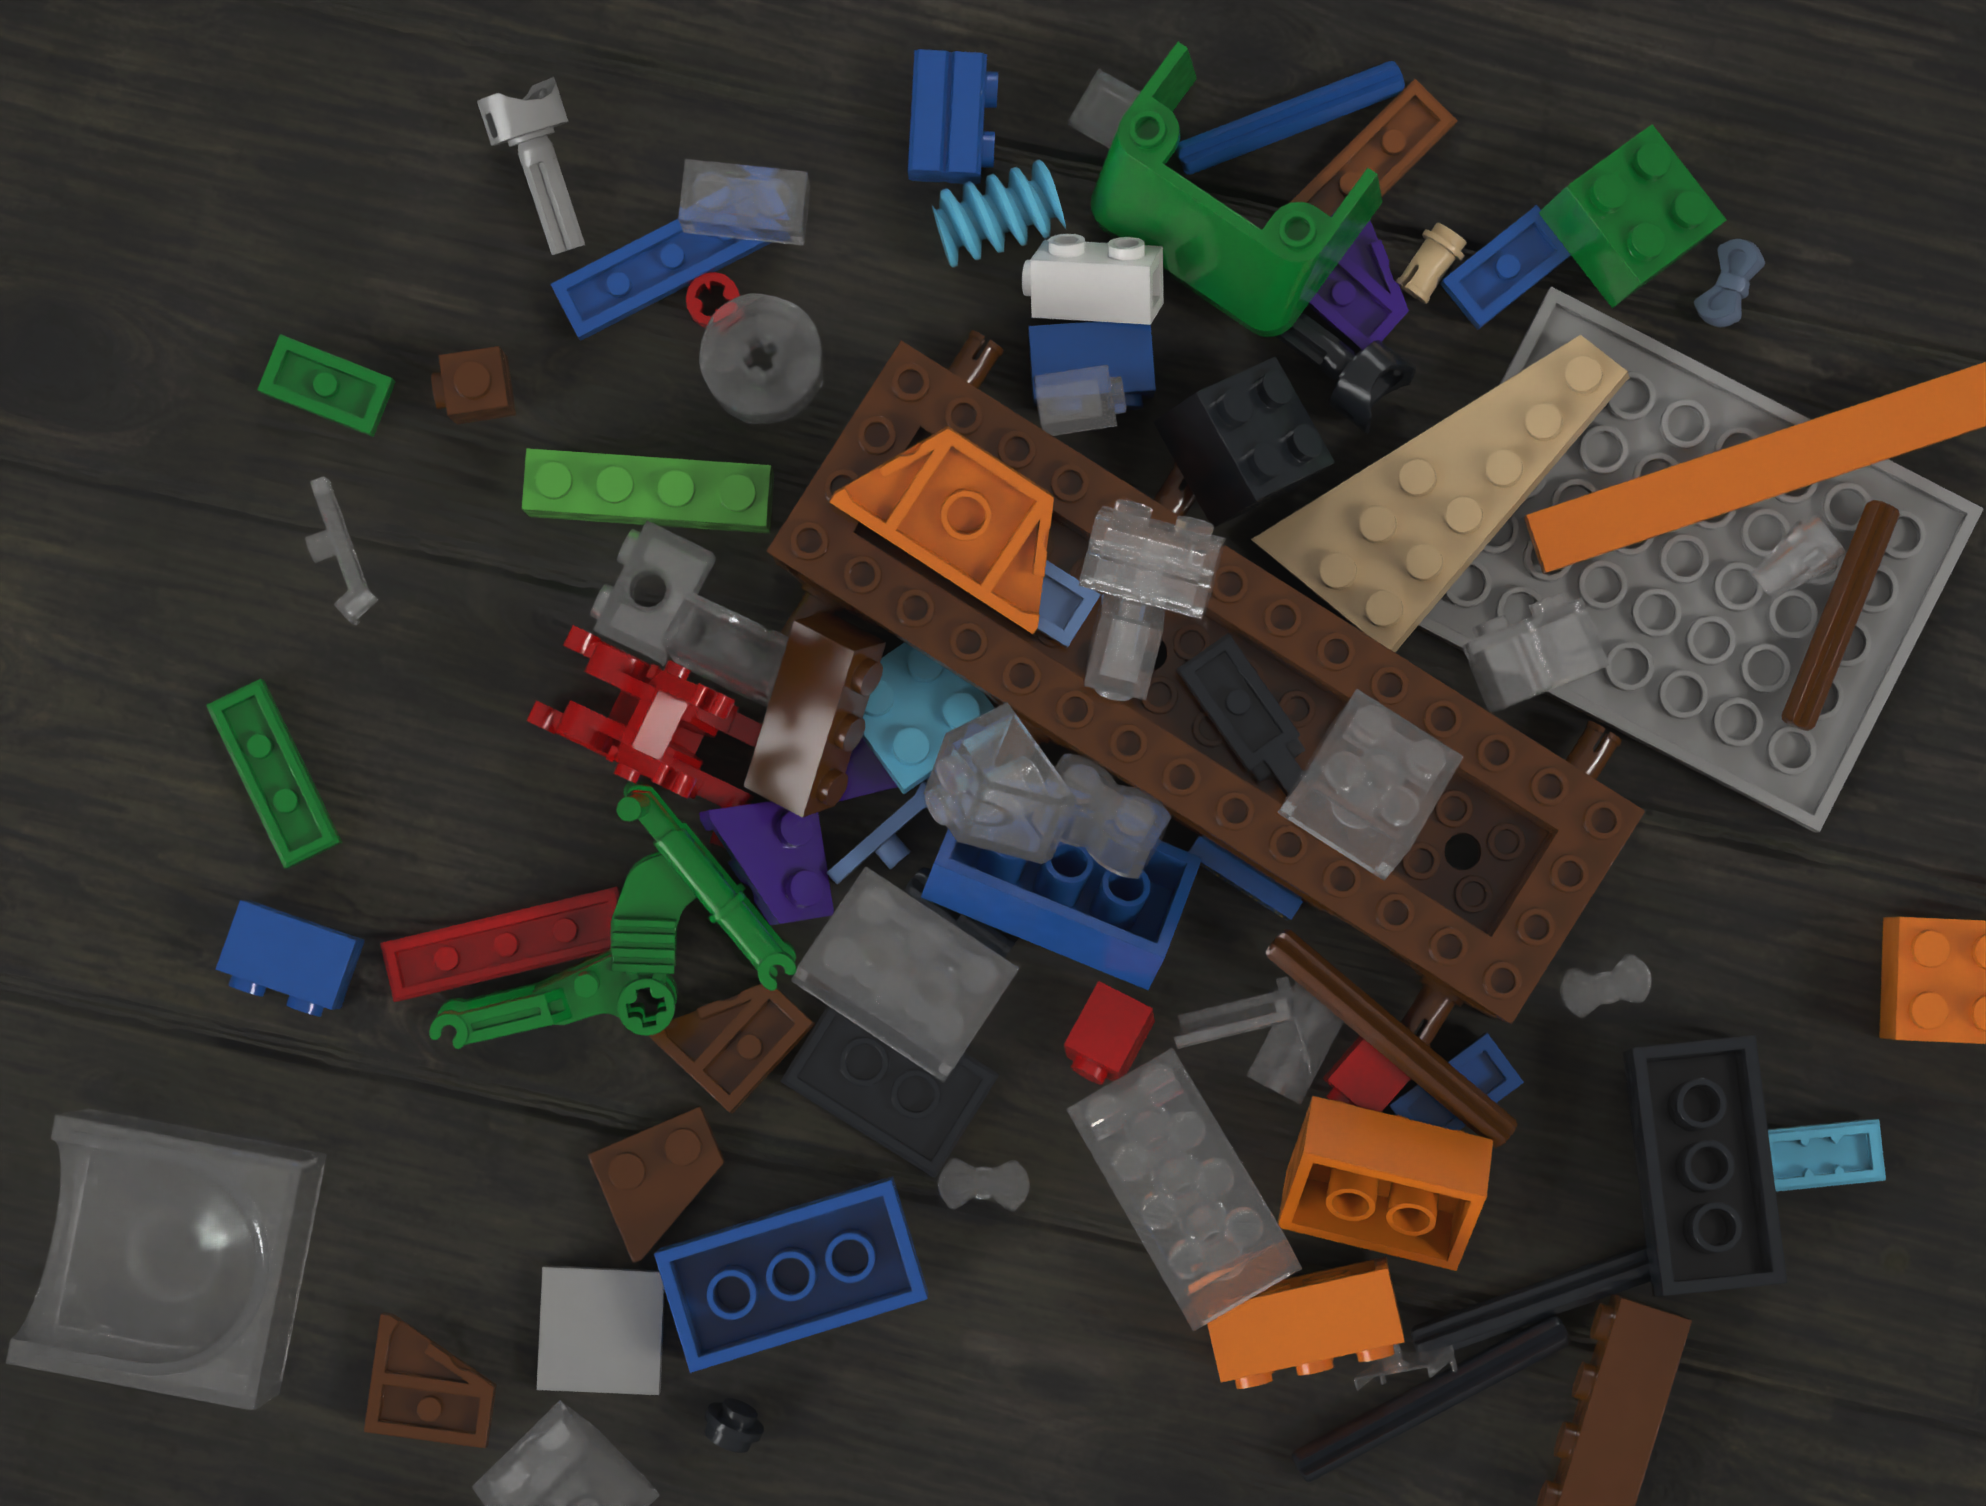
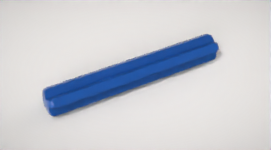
(1290, 117)

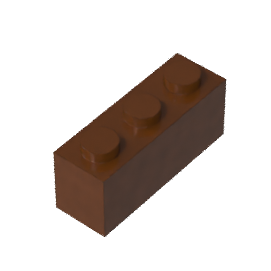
(815, 714)

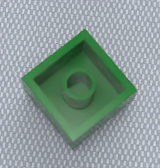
(1632, 215)

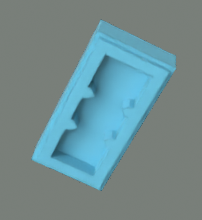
(1827, 1154)

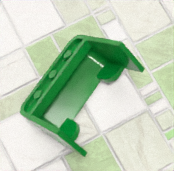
(1207, 247)

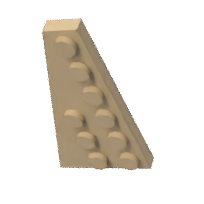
(1418, 517)

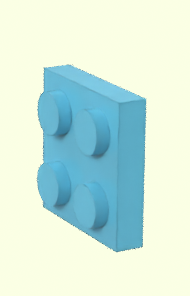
(913, 713)

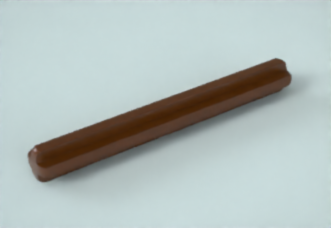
(1391, 1037)

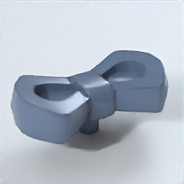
(1739, 264)

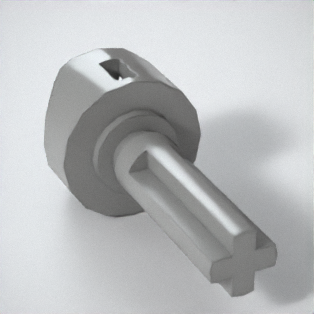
(527, 124)

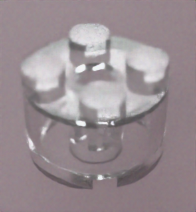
(774, 326)

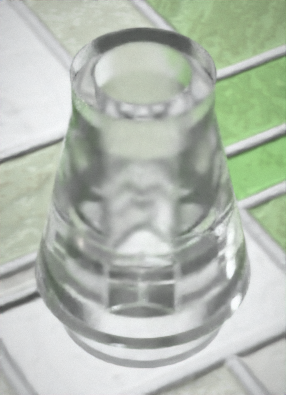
(1799, 557)

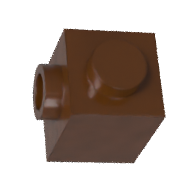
(474, 385)

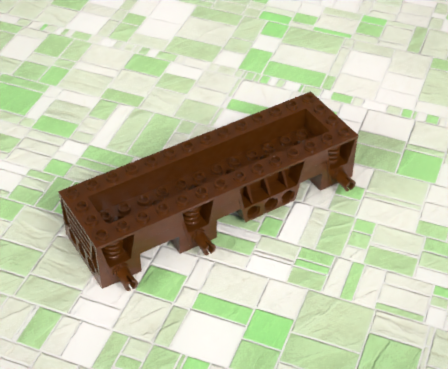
(1537, 819)

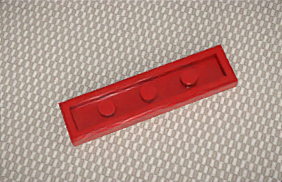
(500, 945)

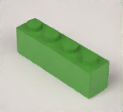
(649, 490)

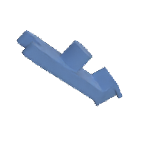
(882, 840)

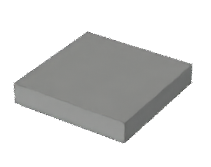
(601, 1330)

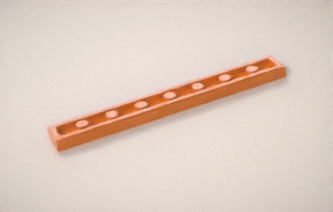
(1759, 469)

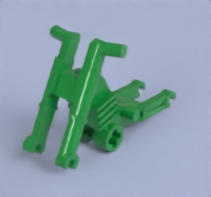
(641, 941)

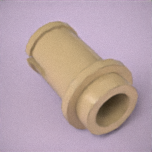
(1431, 262)

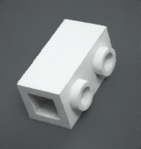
(1095, 280)

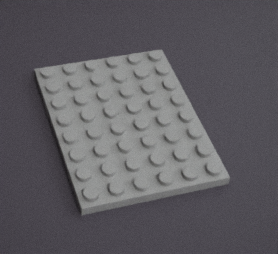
(1685, 626)

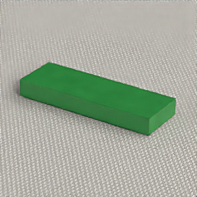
(274, 773)

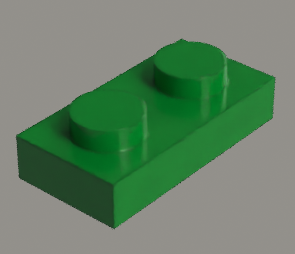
(326, 385)

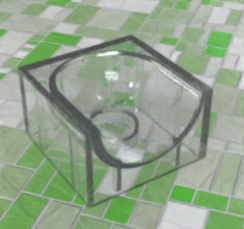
(172, 1259)

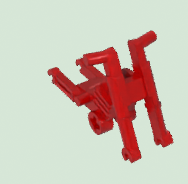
(652, 723)

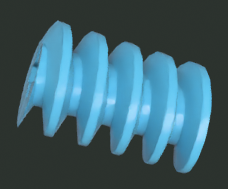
(997, 212)

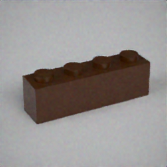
(1618, 1405)

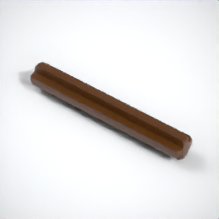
(1840, 615)

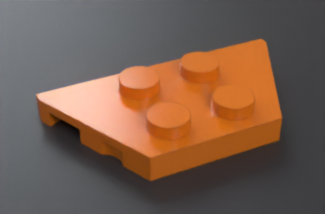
(962, 519)

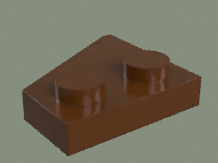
(735, 1041)
(656, 1176)
(426, 1390)

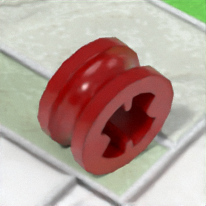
(696, 306)

